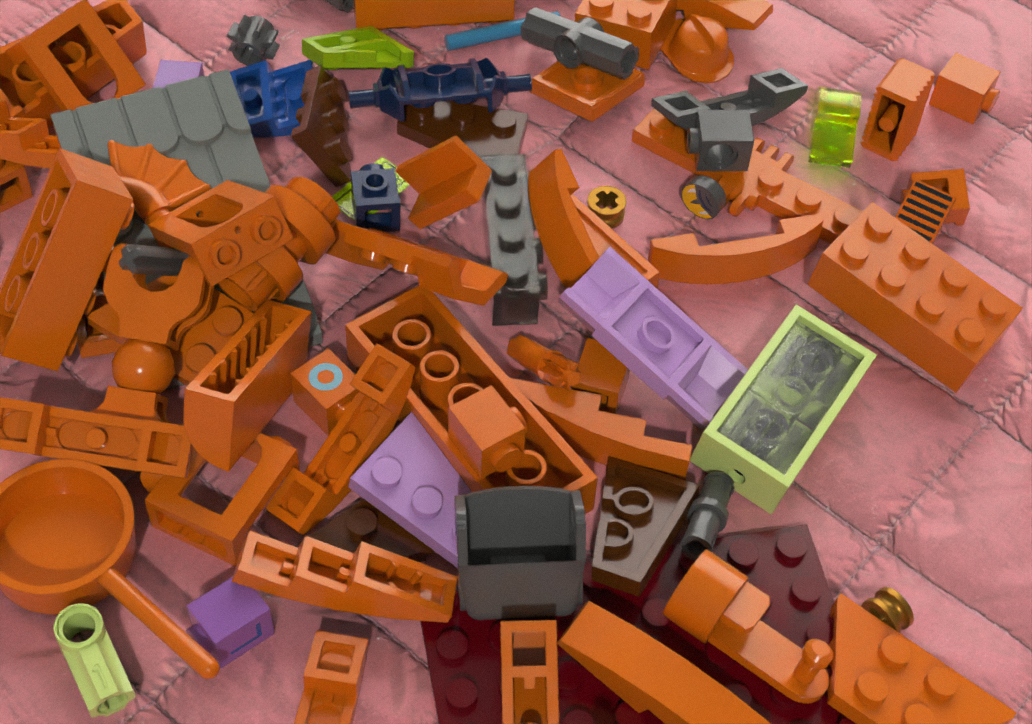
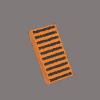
(925, 209)

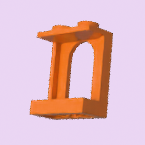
(52, 75)
(212, 235)
(214, 532)

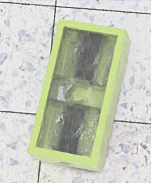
(782, 408)

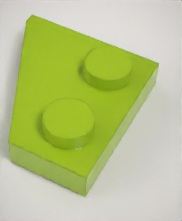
(357, 49)

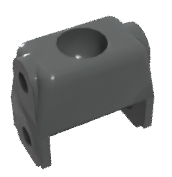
(520, 552)

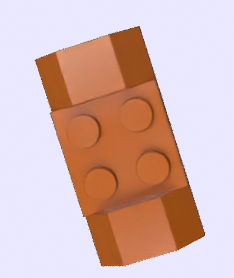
(435, 269)

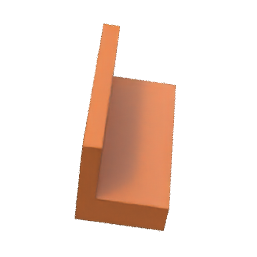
(447, 180)

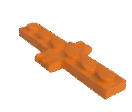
(762, 186)

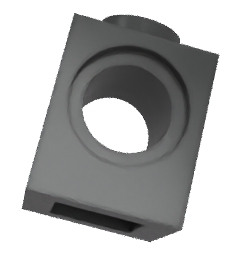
(721, 140)

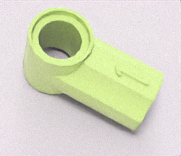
(94, 661)

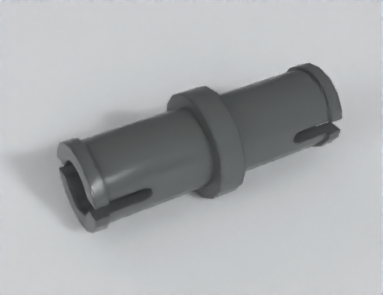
(707, 514)

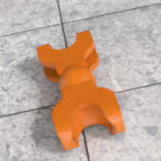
(151, 327)

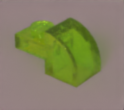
(834, 126)

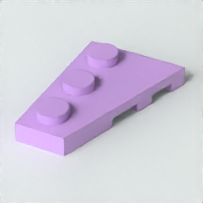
(413, 486)

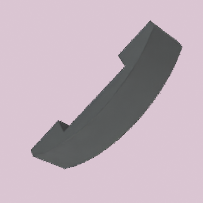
(765, 98)

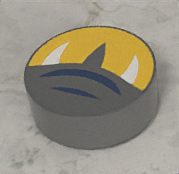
(703, 197)

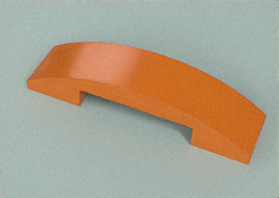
(558, 220)
(685, 261)
(364, 426)
(94, 438)
(332, 679)

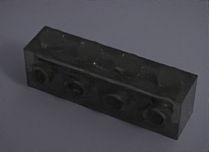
(511, 241)

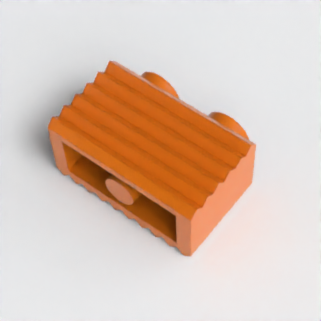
(897, 109)

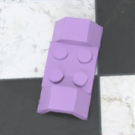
(653, 338)

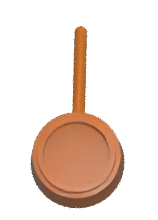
(73, 542)

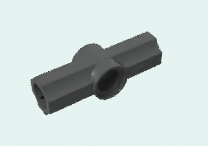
(580, 43)

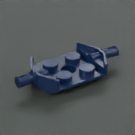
(438, 83)

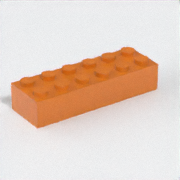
(452, 368)

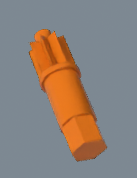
(545, 363)

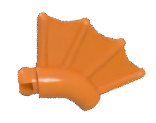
(154, 180)

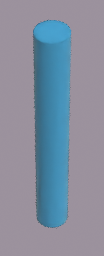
(484, 34)

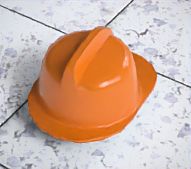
(699, 49)

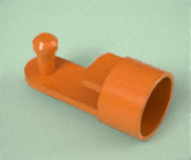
(726, 610)

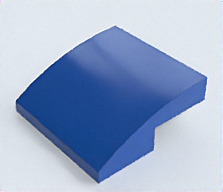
(271, 96)

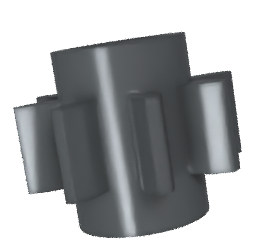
(253, 40)

